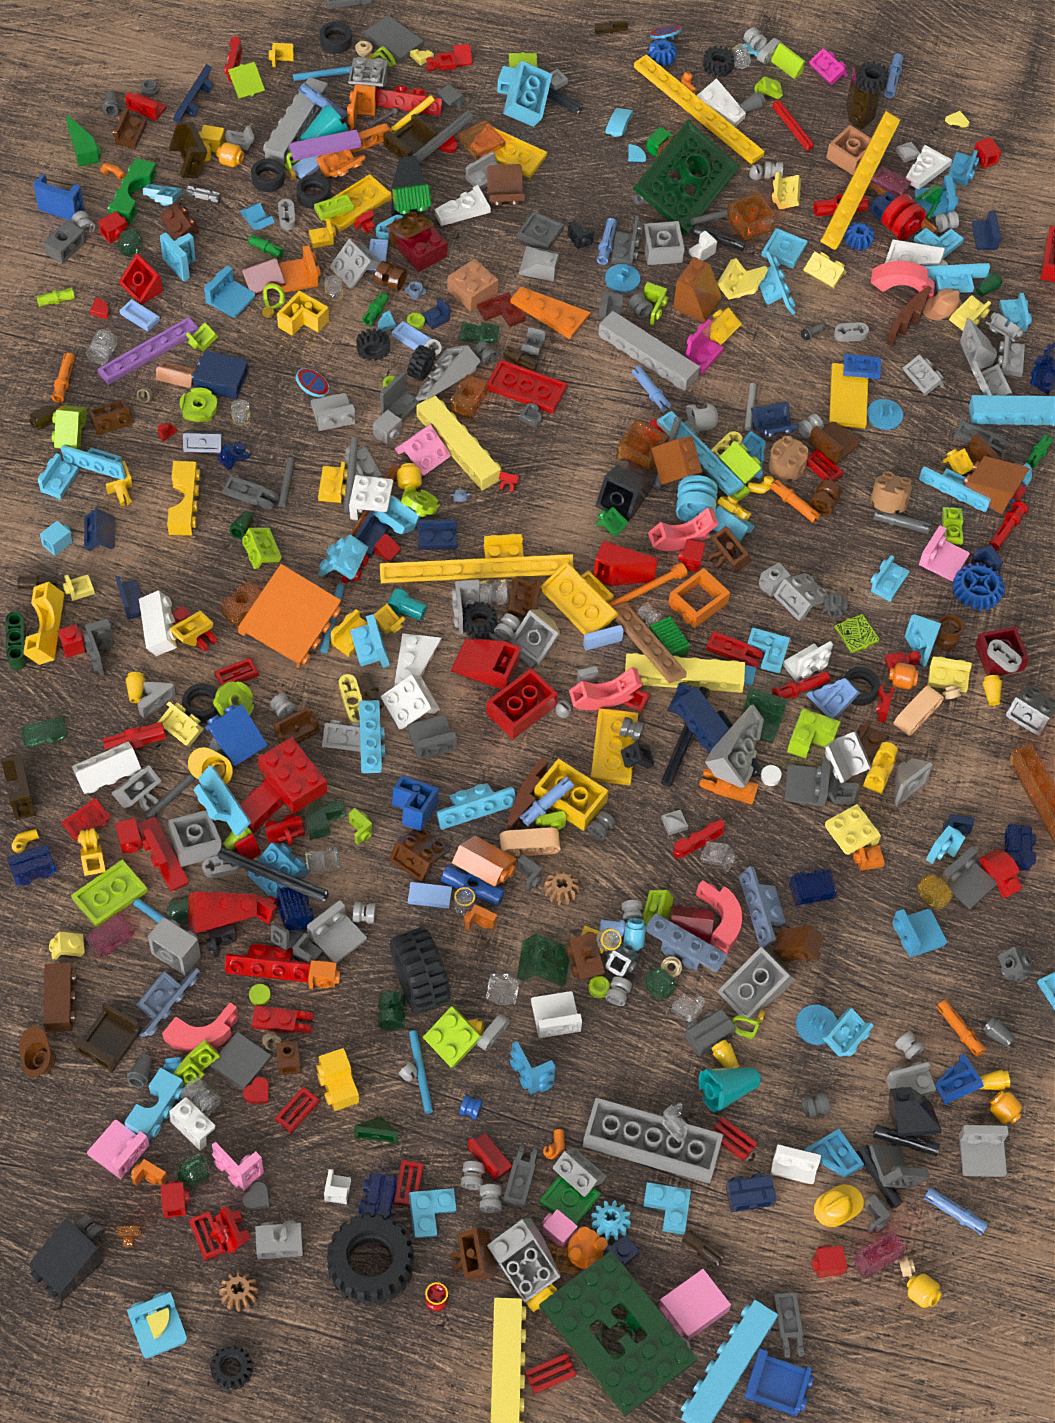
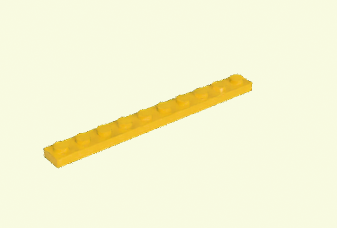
(699, 109)
(860, 181)
(472, 569)

